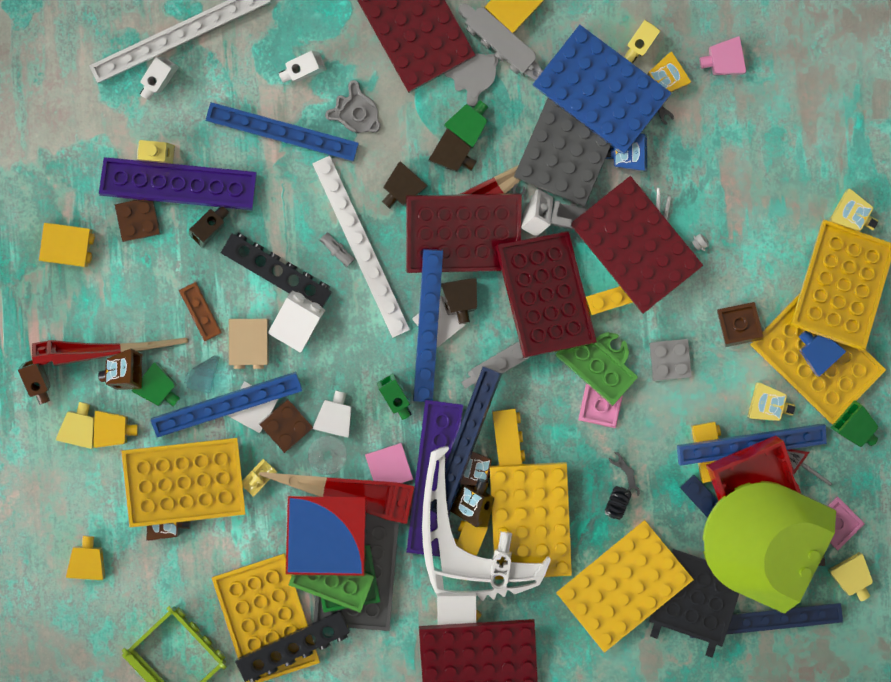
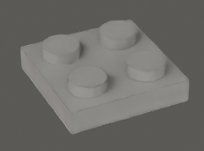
(670, 359)

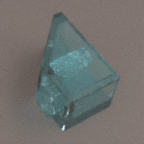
(203, 375)

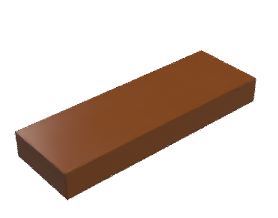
(200, 311)

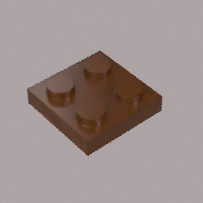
(137, 219)
(740, 324)
(285, 425)

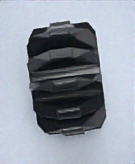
(618, 502)

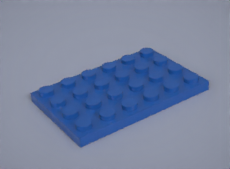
(602, 89)

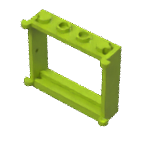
(148, 672)

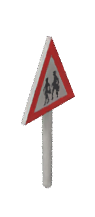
(797, 458)

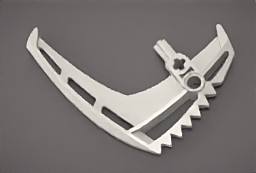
(461, 564)

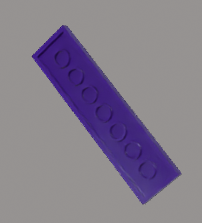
(177, 183)
(439, 429)

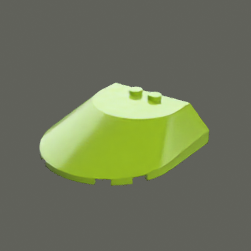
(767, 542)

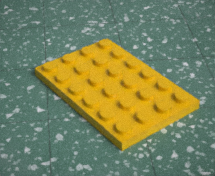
(843, 285)
(832, 390)
(183, 482)
(534, 508)
(624, 586)
(261, 610)

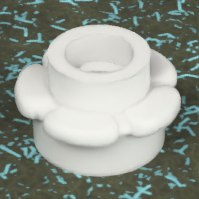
(700, 242)

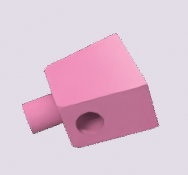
(725, 58)

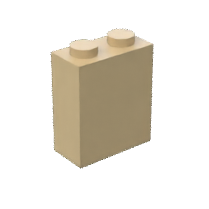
(248, 343)

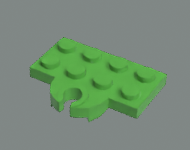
(601, 366)
(342, 590)

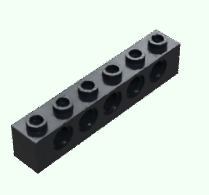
(237, 241)
(246, 662)

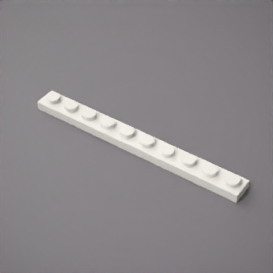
(173, 37)
(361, 246)

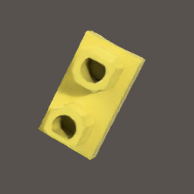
(253, 481)

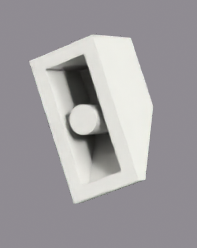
(538, 213)

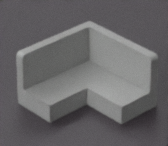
(565, 214)

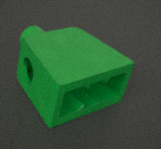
(468, 123)
(157, 386)
(391, 390)
(856, 425)

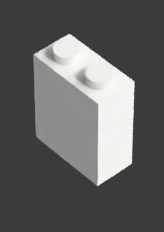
(296, 321)

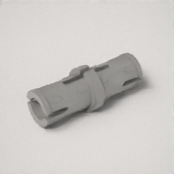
(337, 249)

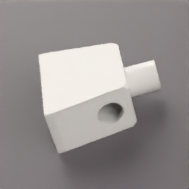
(310, 64)
(163, 71)
(334, 416)

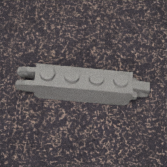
(501, 40)
(500, 362)

